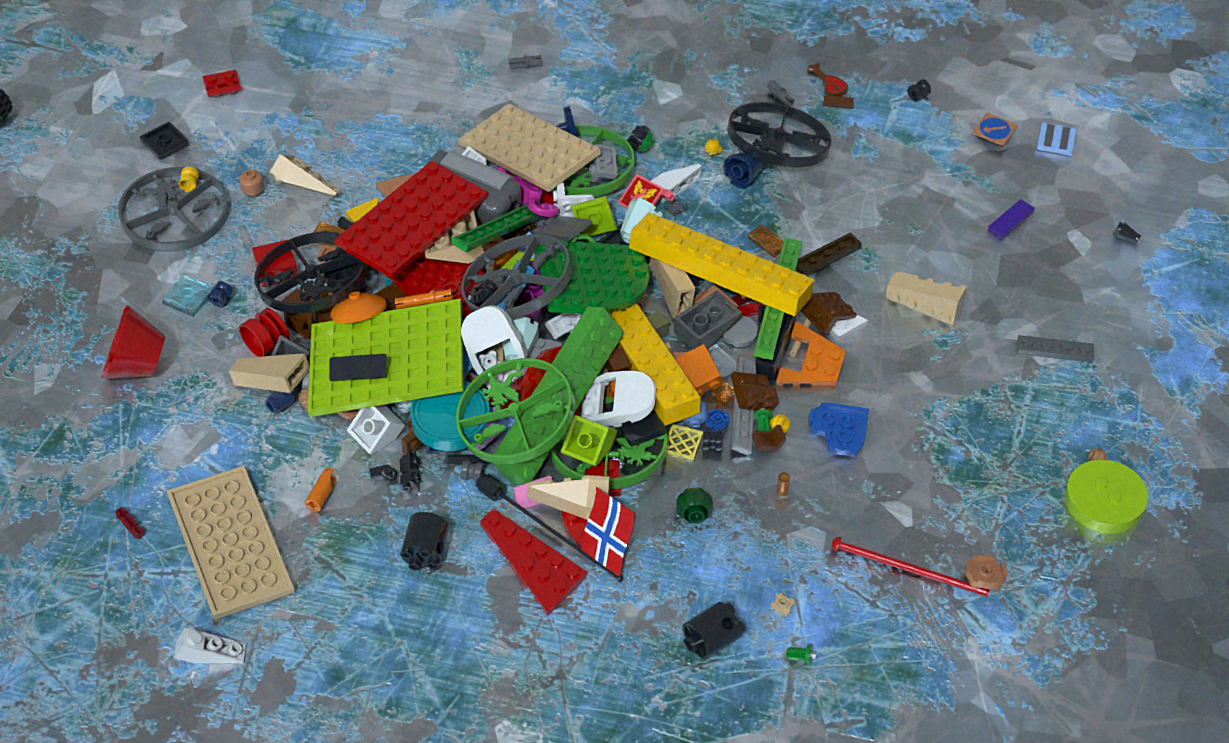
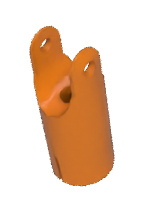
(320, 490)

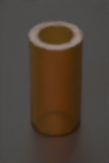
(783, 484)

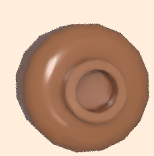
(251, 182)

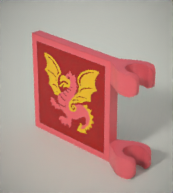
(645, 189)

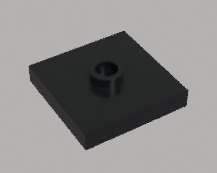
(164, 140)

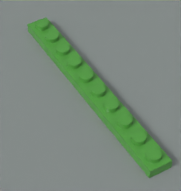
(773, 317)

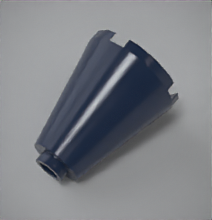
(742, 168)

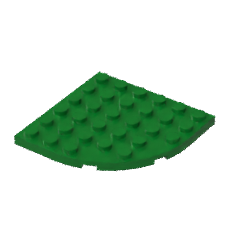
(600, 277)

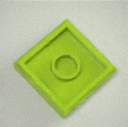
(599, 212)

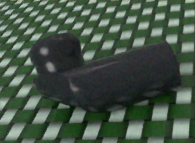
(385, 471)

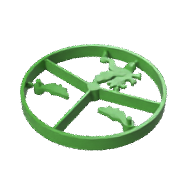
(621, 178)
(515, 409)
(632, 452)

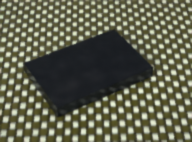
(641, 430)

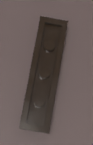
(828, 254)

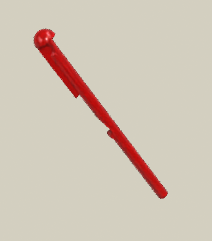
(838, 544)

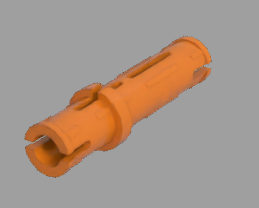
(423, 299)

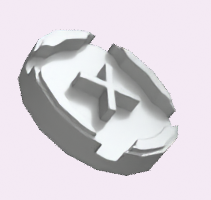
(741, 332)

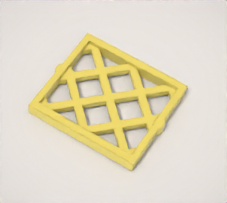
(686, 430)

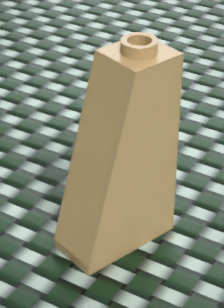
(675, 286)
(270, 372)

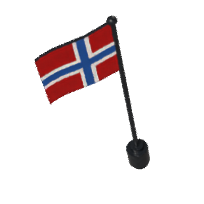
(605, 532)

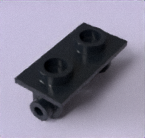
(410, 466)

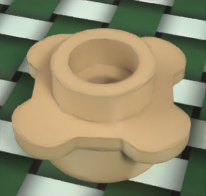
(780, 608)

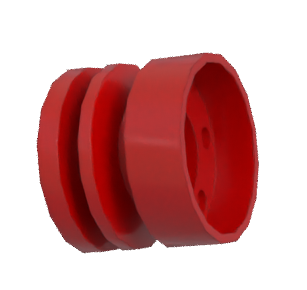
(263, 332)

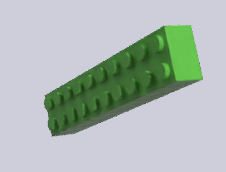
(580, 362)

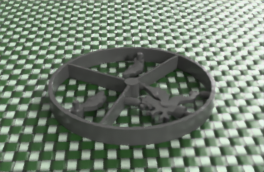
(172, 209)
(517, 275)

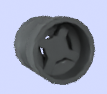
(471, 470)

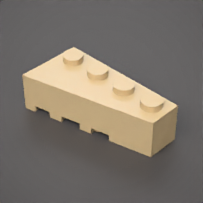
(927, 296)

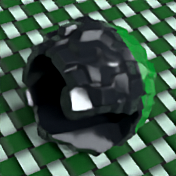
(641, 139)

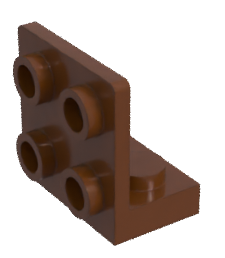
(825, 309)

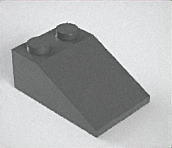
(562, 227)
(706, 320)

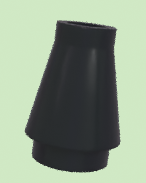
(1126, 233)

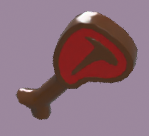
(833, 85)

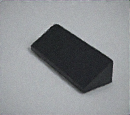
(358, 367)

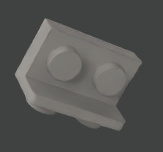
(604, 164)

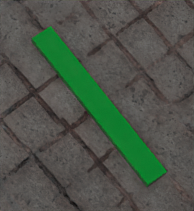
(493, 229)

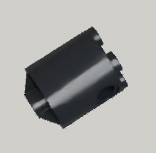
(424, 541)
(712, 630)

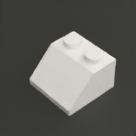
(375, 428)

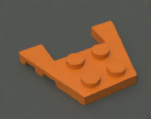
(820, 364)

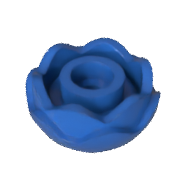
(721, 416)

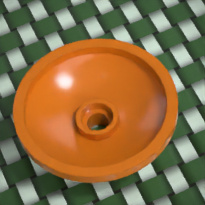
(358, 307)

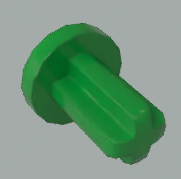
(763, 417)
(803, 654)

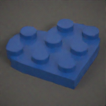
(841, 426)

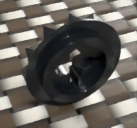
(481, 291)

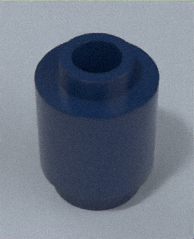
(279, 401)

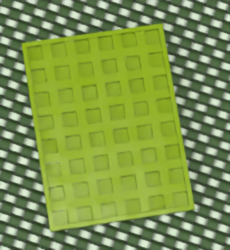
(421, 349)

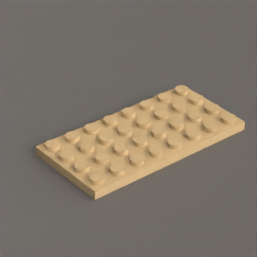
(529, 147)
(230, 542)

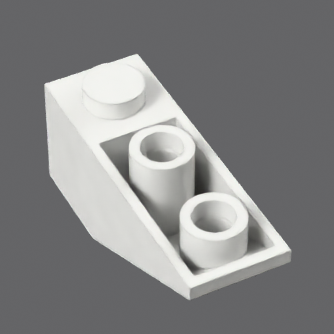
(207, 648)

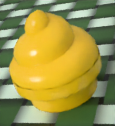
(713, 147)
(782, 420)

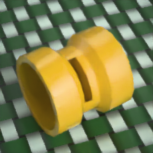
(188, 179)

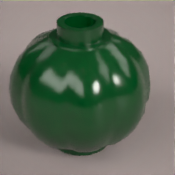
(694, 505)

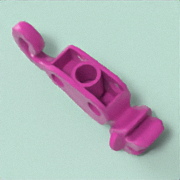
(532, 197)

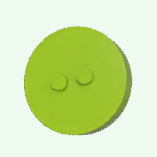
(1106, 496)

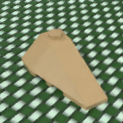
(294, 171)
(569, 496)

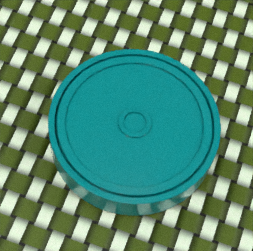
(435, 419)

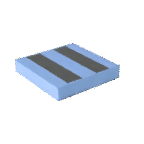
(1056, 139)

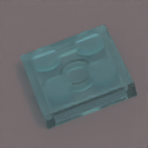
(187, 295)

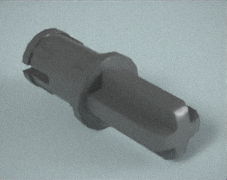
(525, 61)
(780, 93)

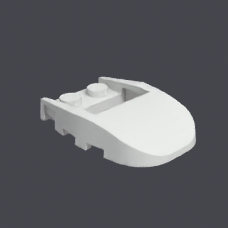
(486, 328)
(632, 398)

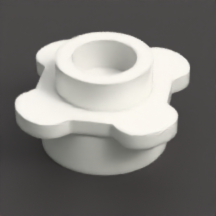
(490, 356)

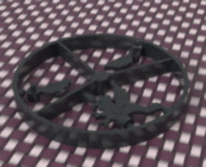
(774, 138)
(311, 272)

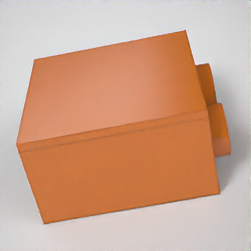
(700, 369)

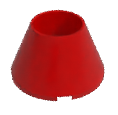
(134, 347)

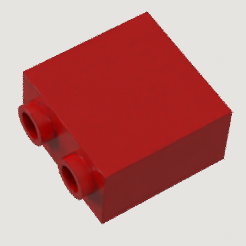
(281, 264)

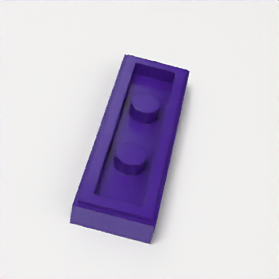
(1011, 219)

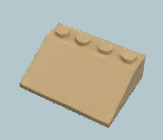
(444, 250)

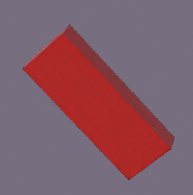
(750, 309)

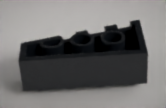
(771, 367)

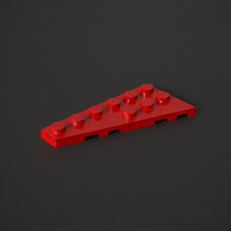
(537, 565)

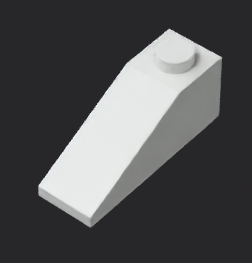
(678, 179)

